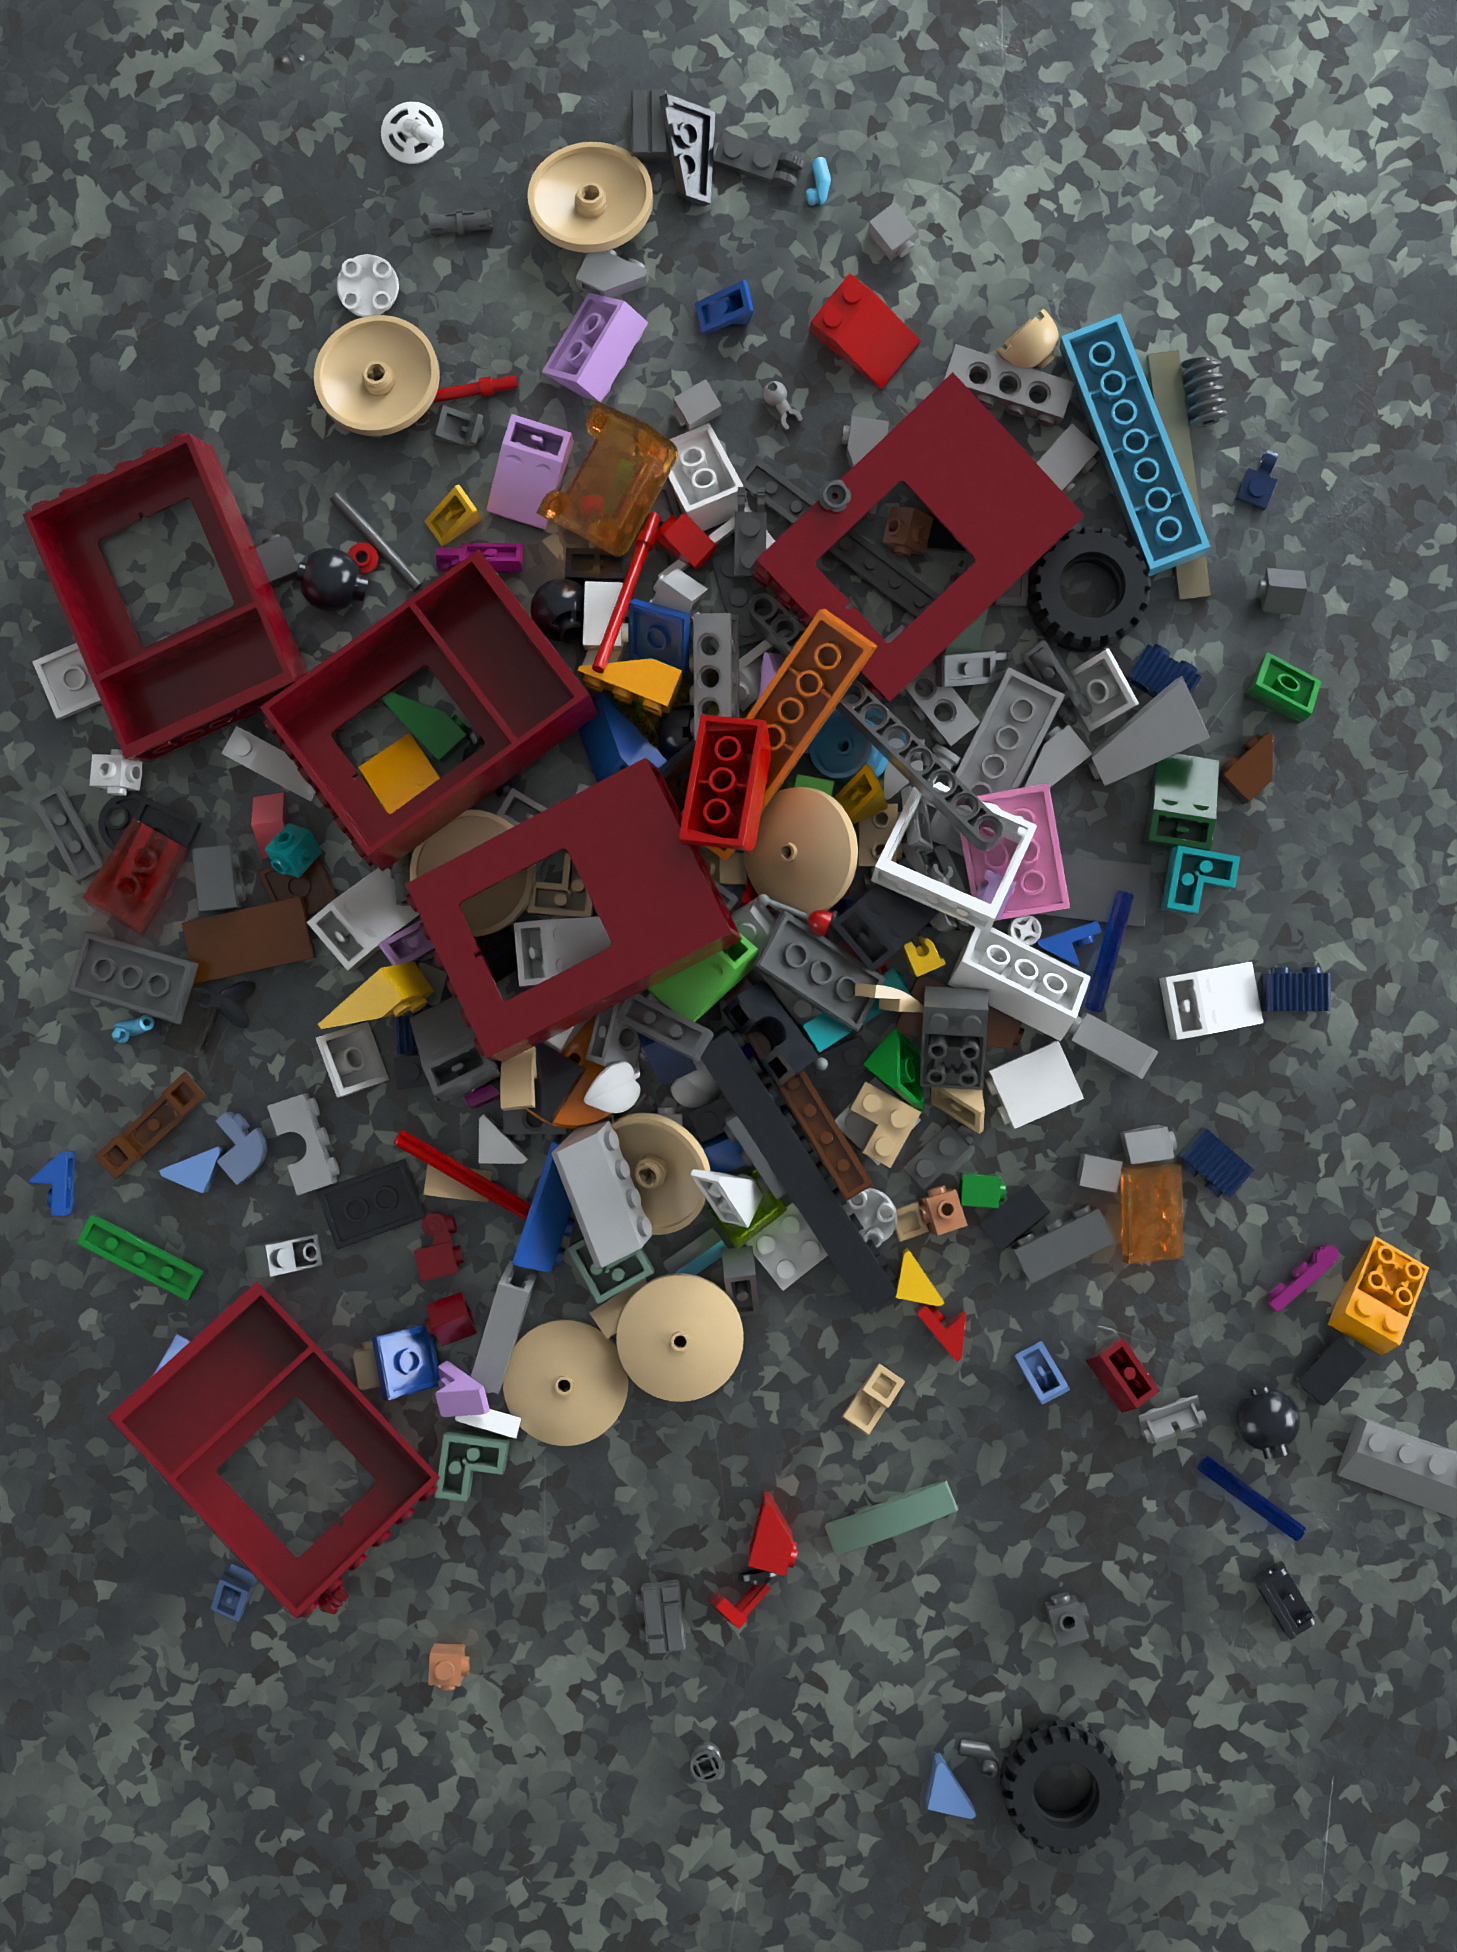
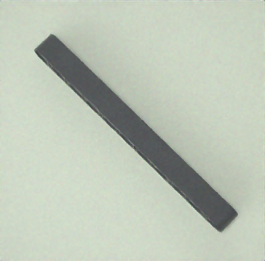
(890, 728)

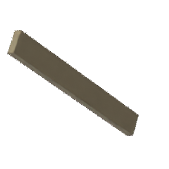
(1169, 397)

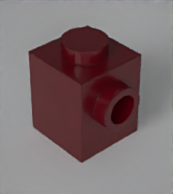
(450, 1319)

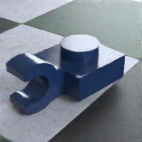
(1258, 485)

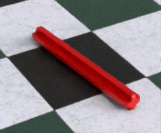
(462, 1174)

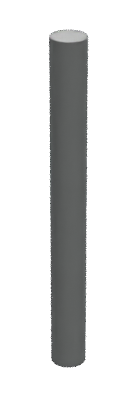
(376, 541)

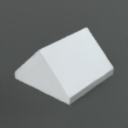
(1104, 688)
(352, 1059)

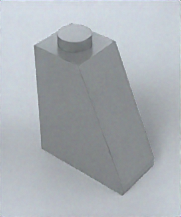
(1112, 1046)

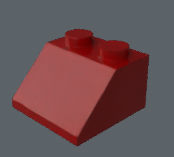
(771, 1540)

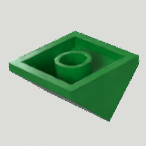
(1283, 689)
(898, 1067)

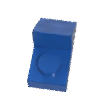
(725, 308)
(1061, 944)
(60, 1174)

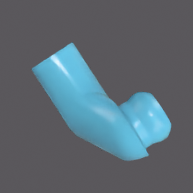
(822, 178)
(131, 1027)

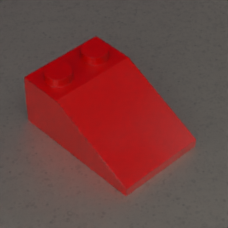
(864, 331)

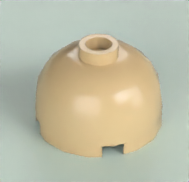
(1032, 343)

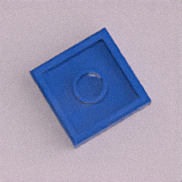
(659, 634)
(406, 1361)

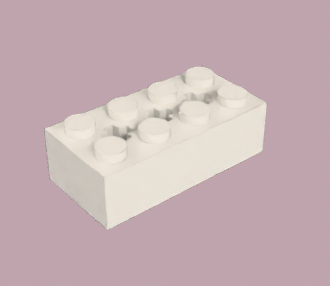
(1021, 981)

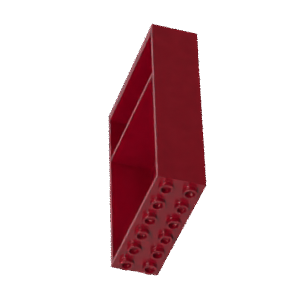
(979, 490)
(487, 661)
(194, 678)
(640, 878)
(221, 1395)

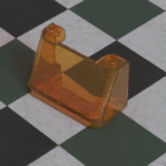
(614, 481)

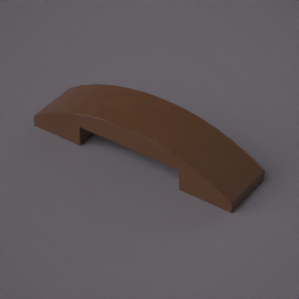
(151, 1126)

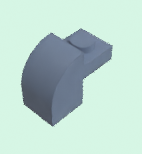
(249, 1148)

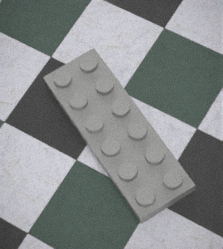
(1002, 744)

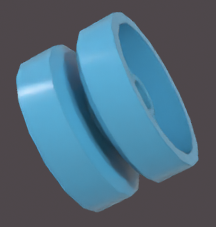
(843, 751)

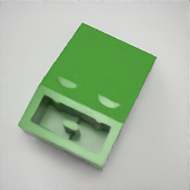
(706, 982)

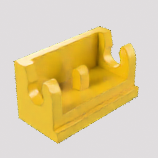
(921, 959)

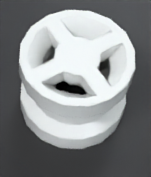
(1026, 926)

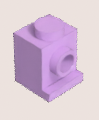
(987, 892)

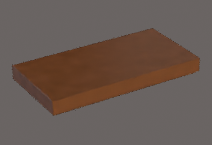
(249, 939)

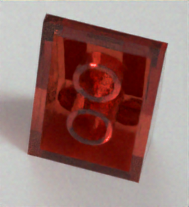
(136, 877)

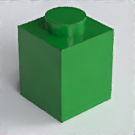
(981, 1190)

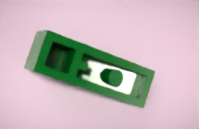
(430, 725)

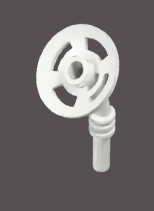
(414, 132)

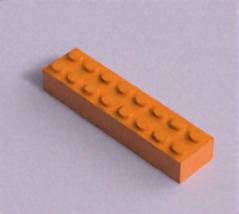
(806, 694)

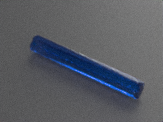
(1109, 951)
(1251, 1498)

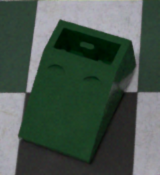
(1182, 803)

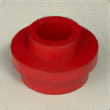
(372, 560)

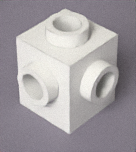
(115, 773)

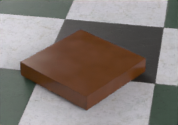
(312, 885)

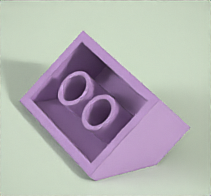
(595, 346)

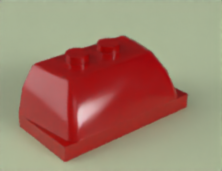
(726, 783)

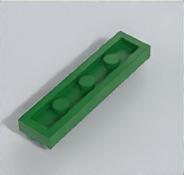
(140, 1257)

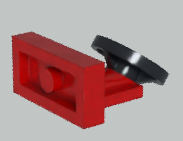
(737, 1614)

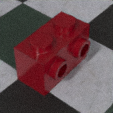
(1122, 1375)

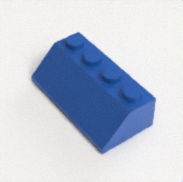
(546, 1221)

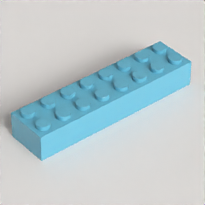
(1134, 445)

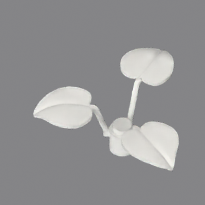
(618, 1091)

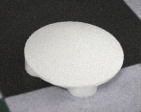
(367, 285)
(875, 1213)

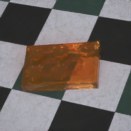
(1152, 1213)

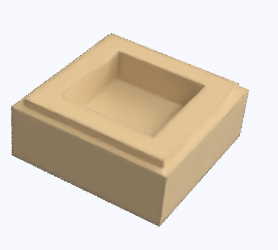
(909, 1222)

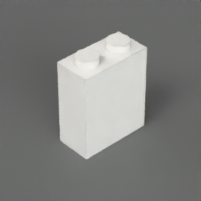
(1033, 1085)

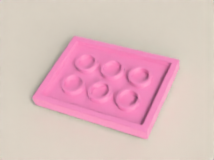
(1041, 874)

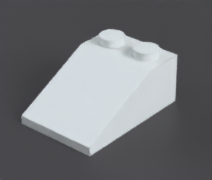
(704, 479)

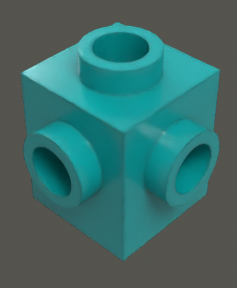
(293, 850)

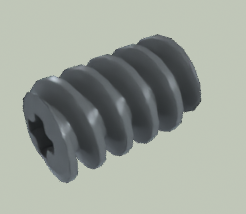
(1203, 391)

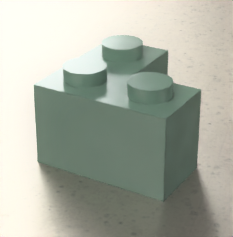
(613, 1277)
(465, 1453)

